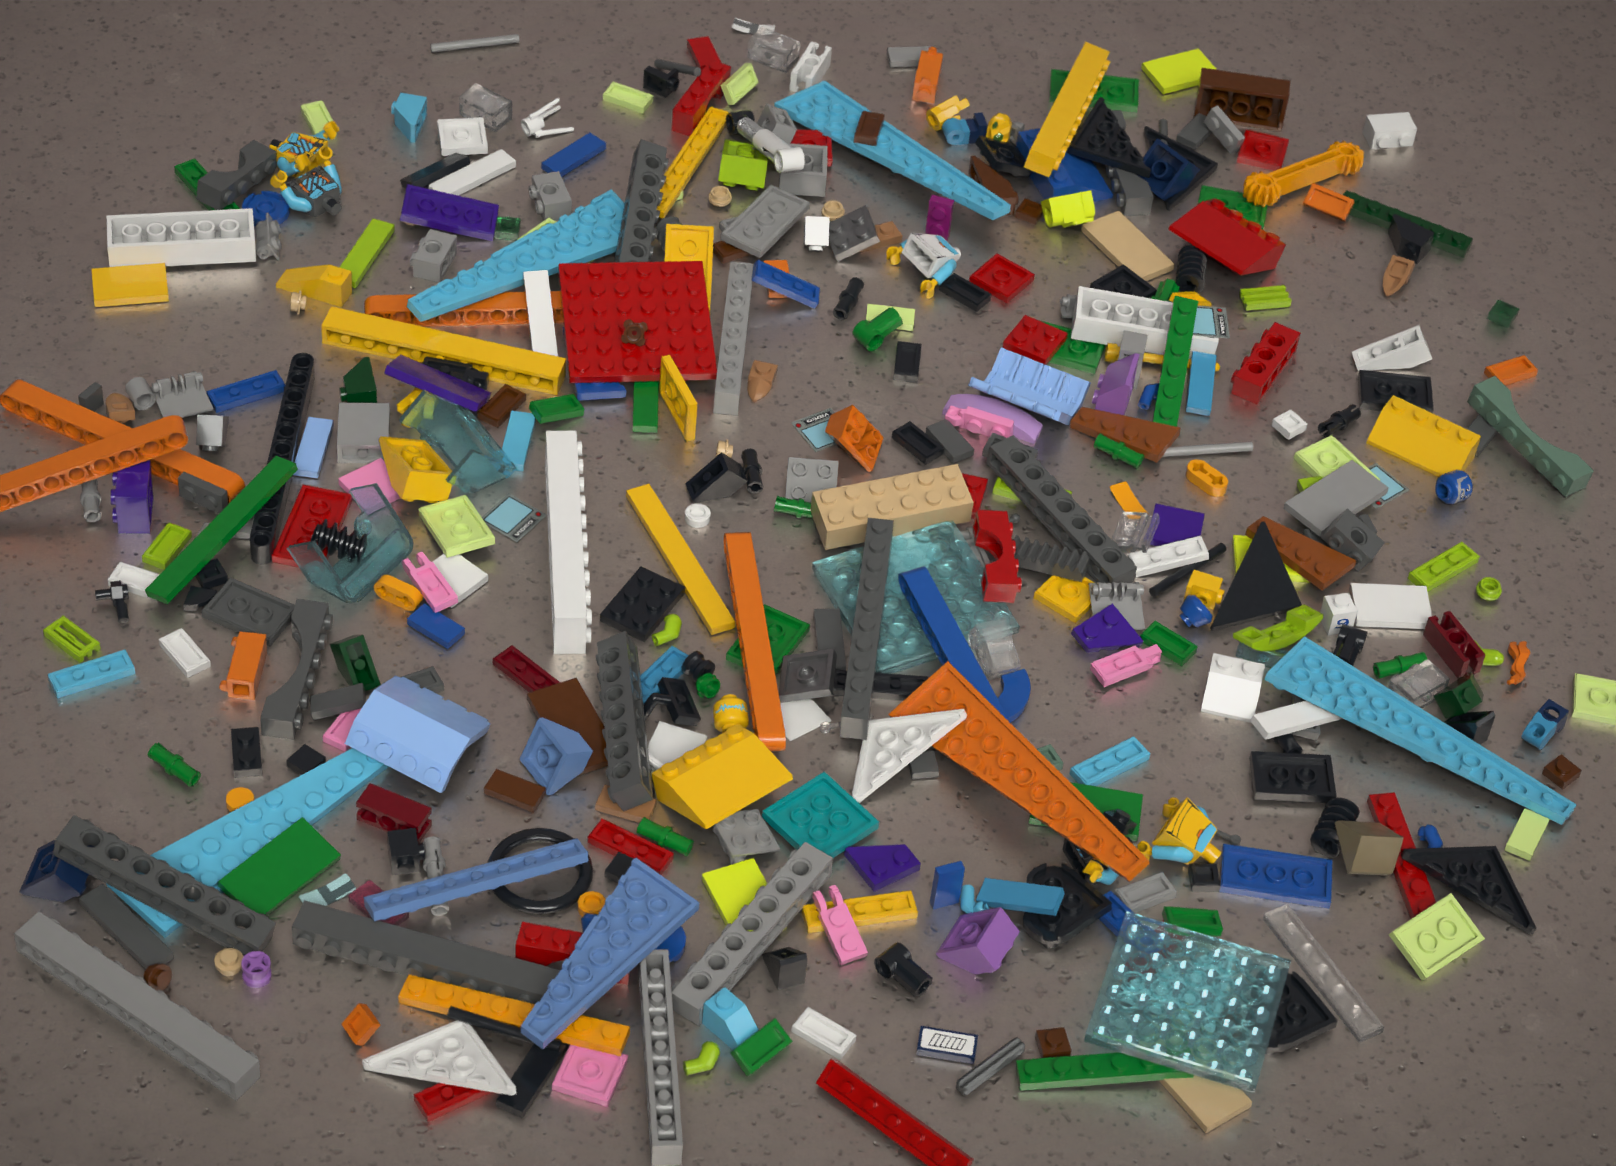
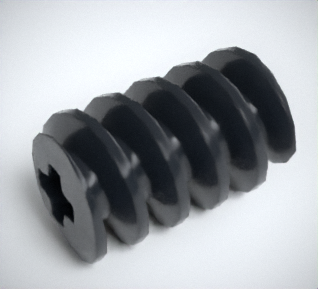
(1191, 269)
(340, 541)
(1325, 835)

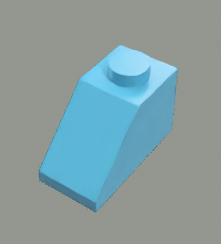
(409, 114)
(728, 1018)

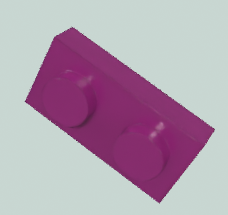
(939, 216)

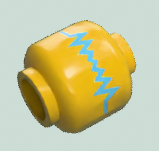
(730, 712)

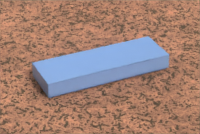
(313, 447)

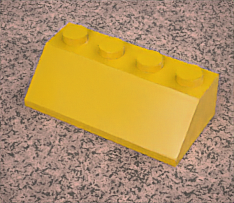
(1423, 438)

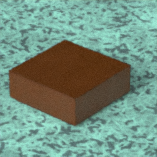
(1029, 211)

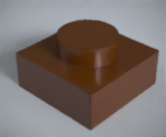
(1561, 771)
(1053, 1042)

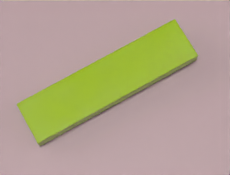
(367, 249)

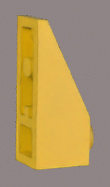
(319, 282)

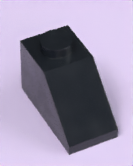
(1409, 238)
(717, 480)

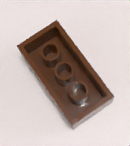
(1243, 98)

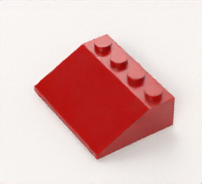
(1229, 237)

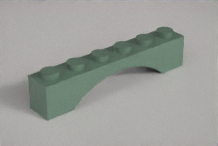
(1561, 468)

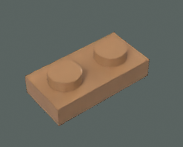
(887, 234)

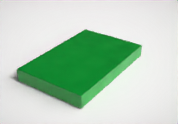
(1235, 201)
(1077, 353)
(784, 637)

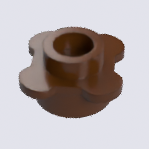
(637, 339)

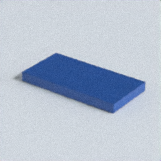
(1276, 876)

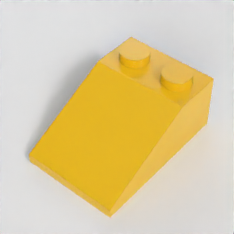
(415, 469)

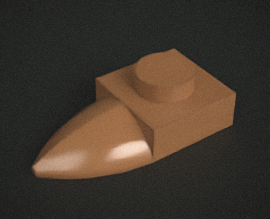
(1397, 274)
(760, 379)
(119, 408)

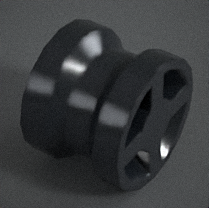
(697, 666)

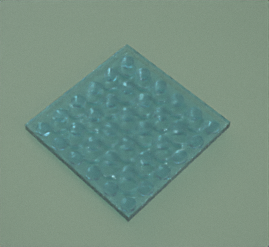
(952, 568)
(1188, 1001)

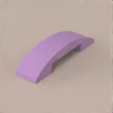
(1025, 426)

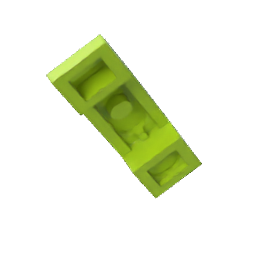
(1297, 625)

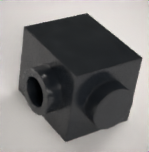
(404, 851)

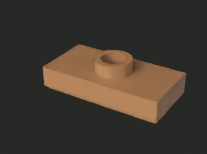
(634, 814)

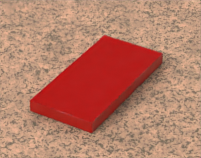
(310, 509)

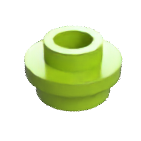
(1489, 588)

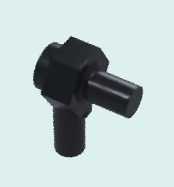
(117, 593)

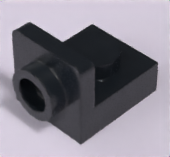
(660, 82)

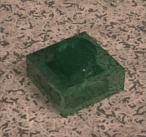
(507, 228)
(1503, 313)

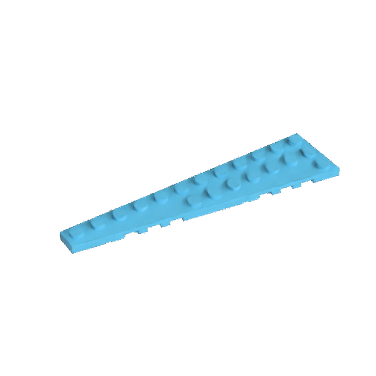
(838, 115)
(573, 239)
(1356, 697)
(238, 835)

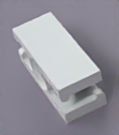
(810, 67)

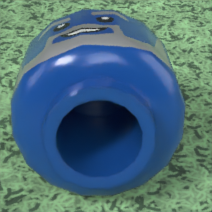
(1454, 487)

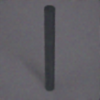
(1185, 571)
(495, 1026)

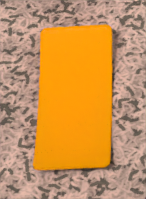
(1126, 498)

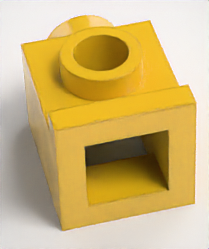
(1206, 588)

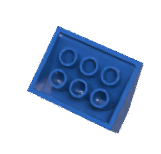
(1072, 176)

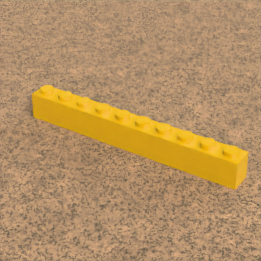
(1068, 110)
(395, 338)

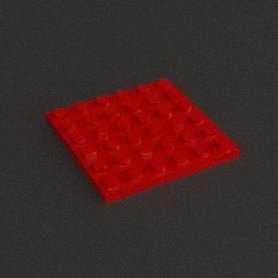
(661, 294)

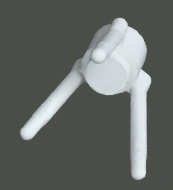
(535, 122)

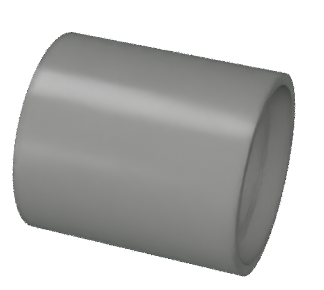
(140, 393)

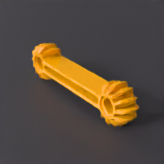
(1267, 188)

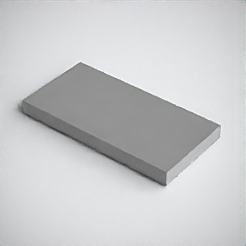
(765, 221)
(1329, 497)

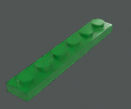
(1175, 361)
(1090, 1070)

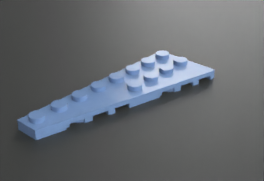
(626, 930)

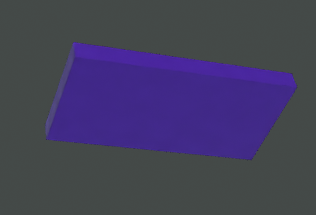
(449, 212)
(438, 383)

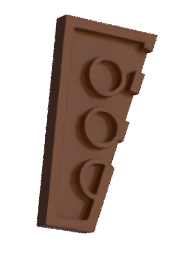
(1140, 435)
(1306, 556)

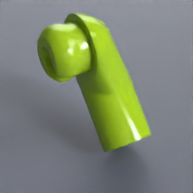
(670, 632)
(1492, 657)
(705, 1060)

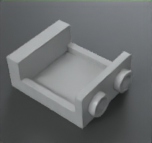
(360, 431)

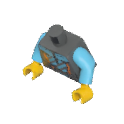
(314, 190)

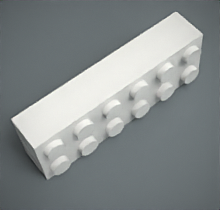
(181, 238)
(1104, 316)

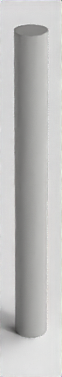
(474, 43)
(1209, 449)

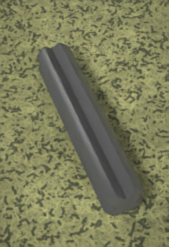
(990, 1066)

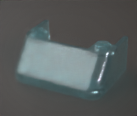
(462, 439)
(386, 548)

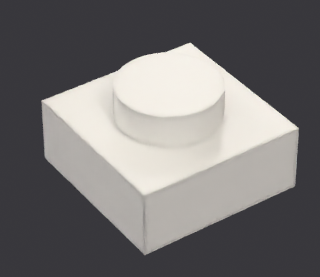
(1289, 424)

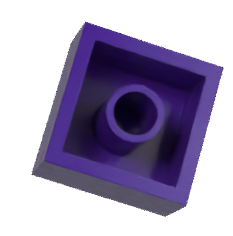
(133, 499)

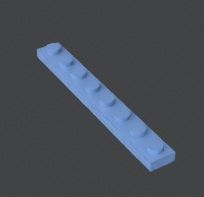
(475, 879)

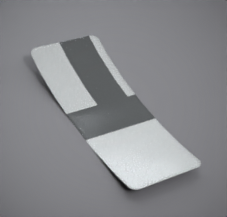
(748, 27)

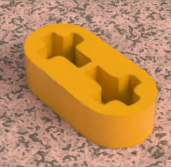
(1206, 478)
(398, 592)

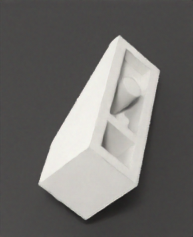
(1394, 352)

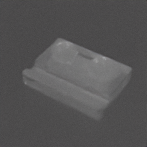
(1135, 531)

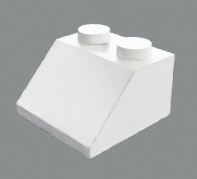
(1232, 687)

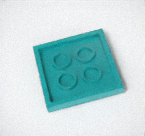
(821, 816)

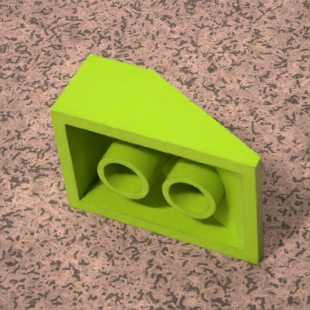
(742, 165)

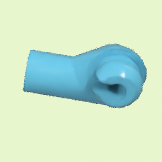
(967, 901)

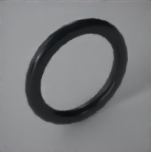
(546, 906)

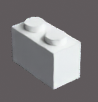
(1389, 130)

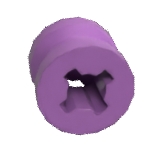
(251, 966)

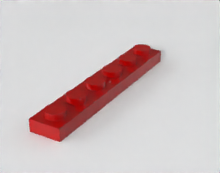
(1410, 879)
(890, 1117)

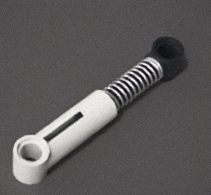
(765, 141)

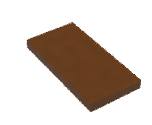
(571, 708)

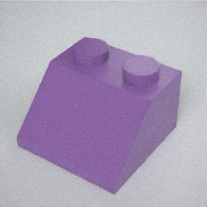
(1116, 385)
(979, 941)

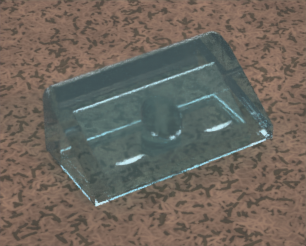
(1268, 658)

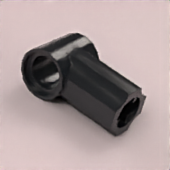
(1349, 643)
(898, 964)

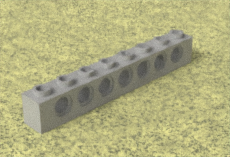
(733, 339)
(767, 917)
(660, 1060)

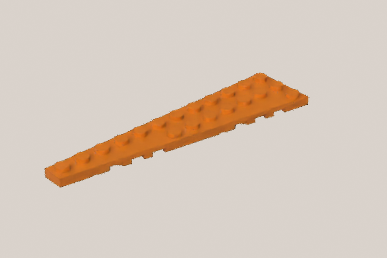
(1013, 767)

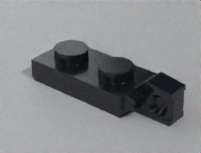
(459, 370)

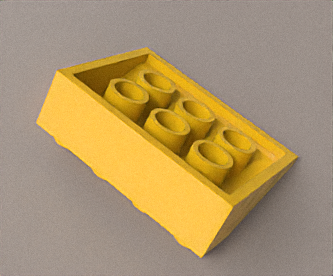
(719, 777)

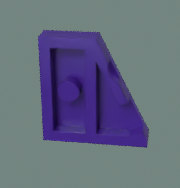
(1106, 631)
(882, 863)

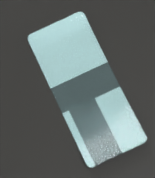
(331, 892)

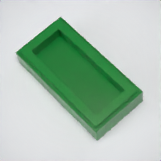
(556, 408)
(1172, 645)
(1197, 920)
(761, 1047)

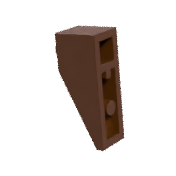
(993, 182)

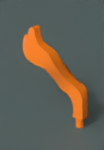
(1520, 655)

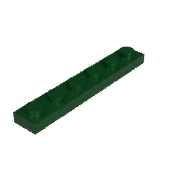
(1382, 215)

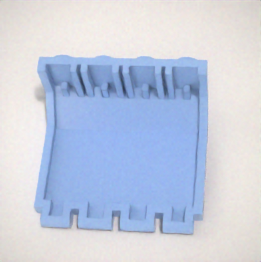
(1034, 386)
(415, 731)

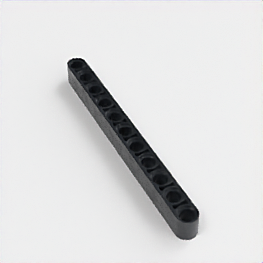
(285, 444)

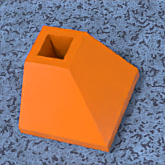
(855, 436)

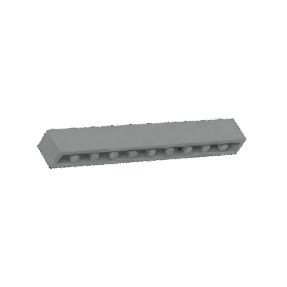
(138, 1005)

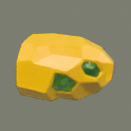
(999, 127)

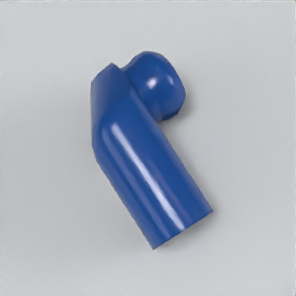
(1149, 393)
(1432, 836)

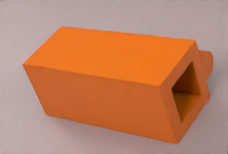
(927, 76)
(245, 665)

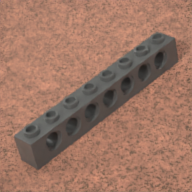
(641, 203)
(1059, 511)
(623, 722)
(148, 888)

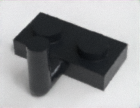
(677, 699)

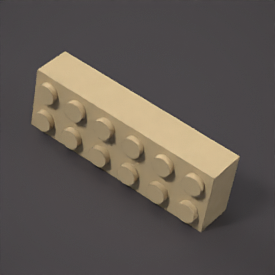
(908, 499)

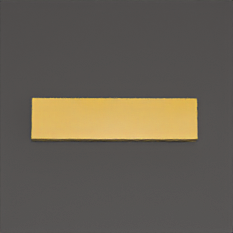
(868, 910)

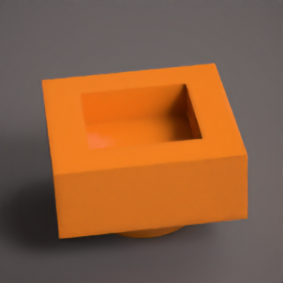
(360, 1024)

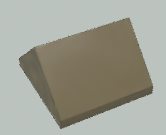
(1368, 847)

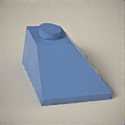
(554, 755)

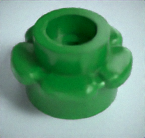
(707, 685)

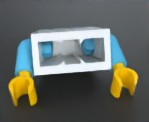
(930, 255)

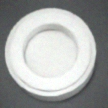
(697, 515)

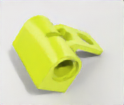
(1069, 209)

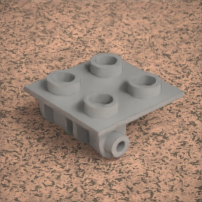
(182, 396)
(808, 476)
(1125, 598)
(745, 835)

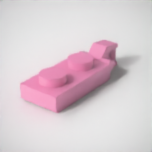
(980, 421)
(1125, 664)

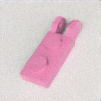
(430, 583)
(840, 927)

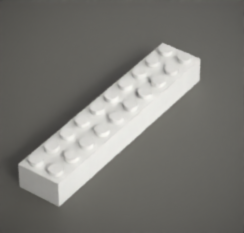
(567, 543)

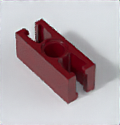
(1454, 644)
(392, 811)

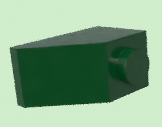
(359, 384)
(355, 661)
(1459, 696)

